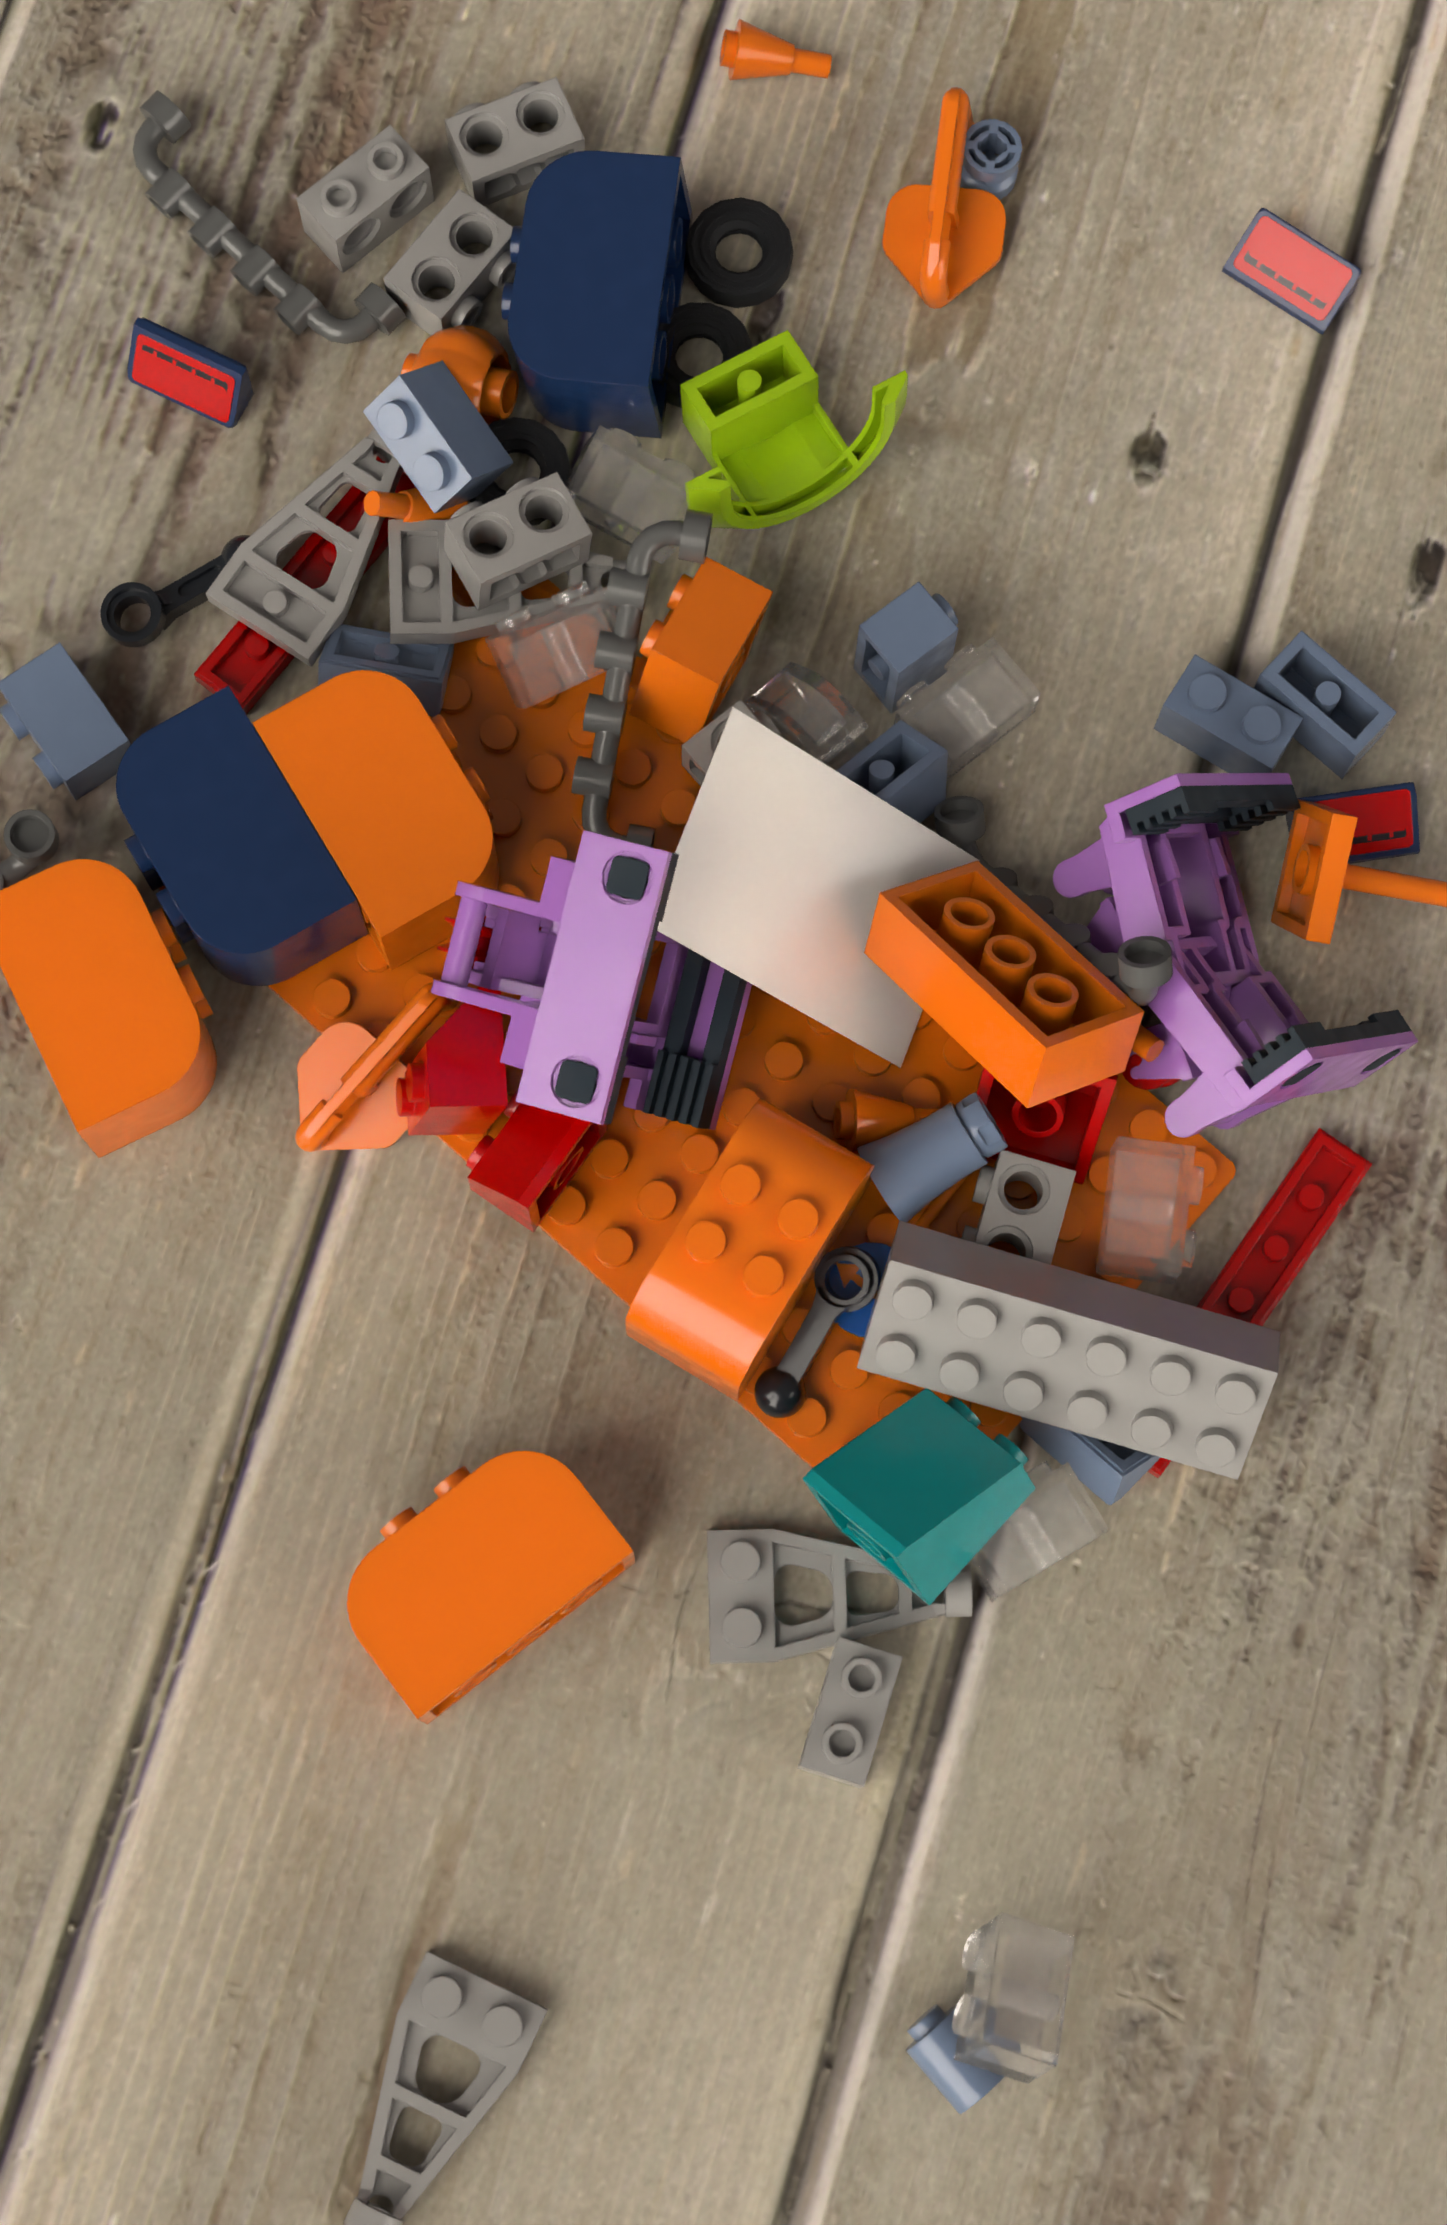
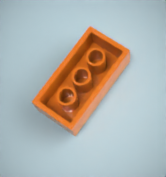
(1003, 983)

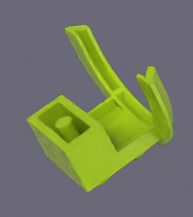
(772, 438)

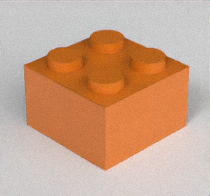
(697, 649)

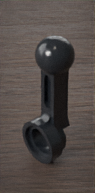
(164, 604)
(781, 1388)

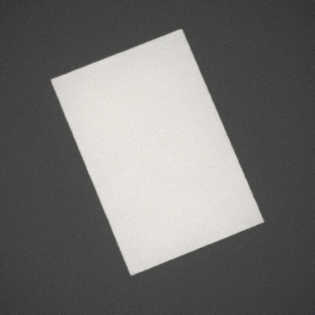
(787, 880)

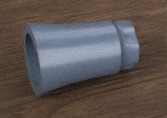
(932, 1154)

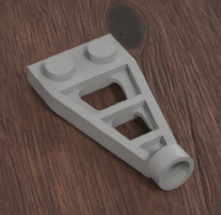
(422, 595)
(279, 604)
(742, 1596)
(473, 2014)

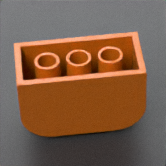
(386, 803)
(107, 1001)
(747, 1248)
(480, 1576)

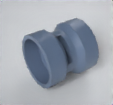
(987, 170)

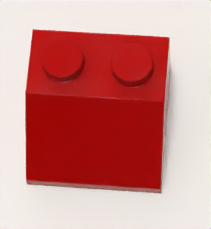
(457, 1076)
(1055, 1131)
(531, 1160)

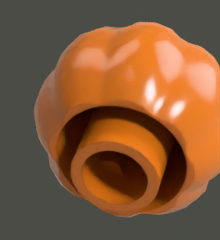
(477, 365)

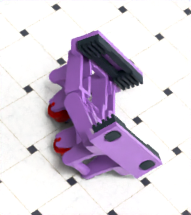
(580, 980)
(1220, 1012)

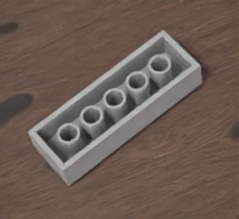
(1070, 1350)

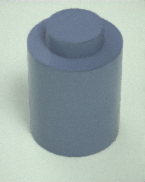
(935, 2053)

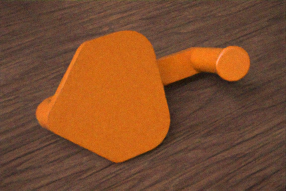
(940, 232)
(352, 1078)

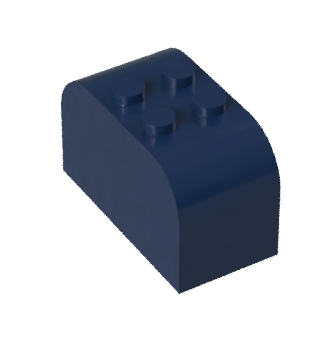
(592, 284)
(232, 847)

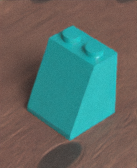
(922, 1490)

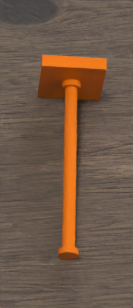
(1318, 870)

